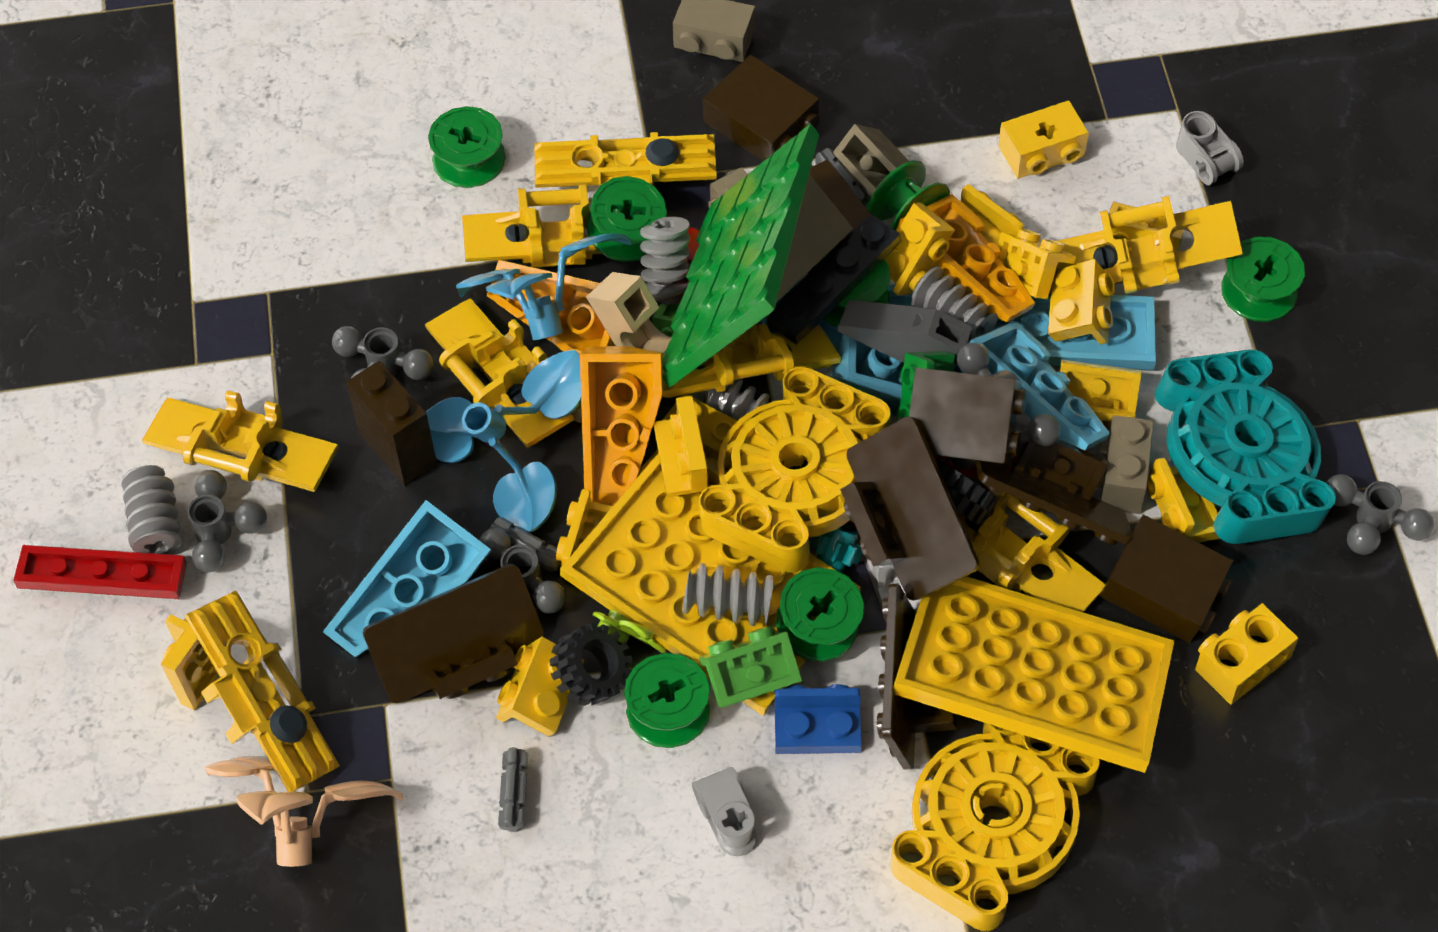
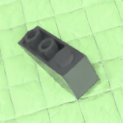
(903, 328)

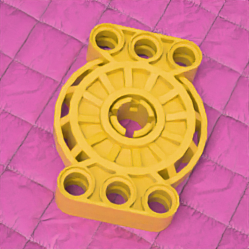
(784, 501)
(1008, 853)

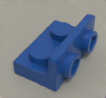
(817, 720)

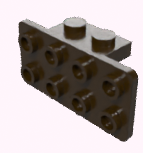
(1060, 482)
(907, 510)
(455, 637)
(902, 715)

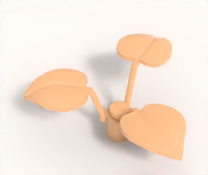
(291, 833)

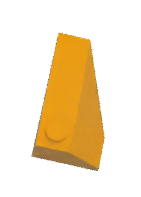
(977, 262)
(578, 320)
(618, 413)

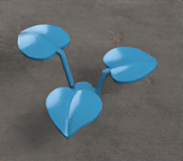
(540, 311)
(530, 492)

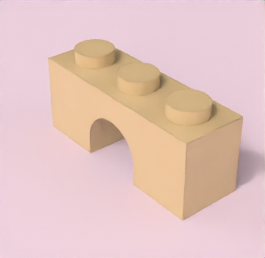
(624, 310)

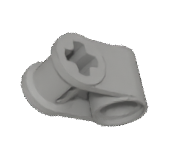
(1207, 147)
(725, 807)

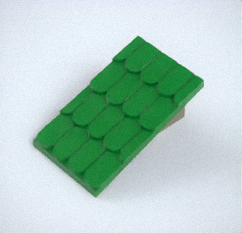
(752, 253)

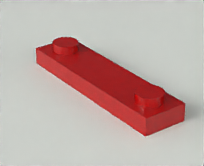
(100, 572)

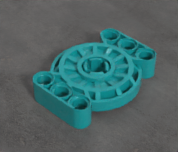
(1244, 446)

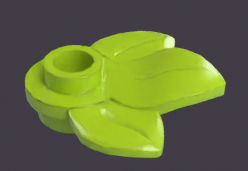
(626, 628)

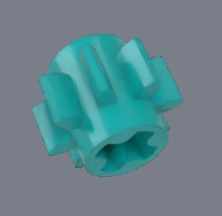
(839, 547)

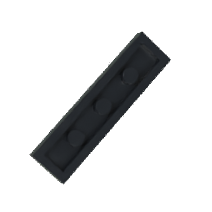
(833, 278)

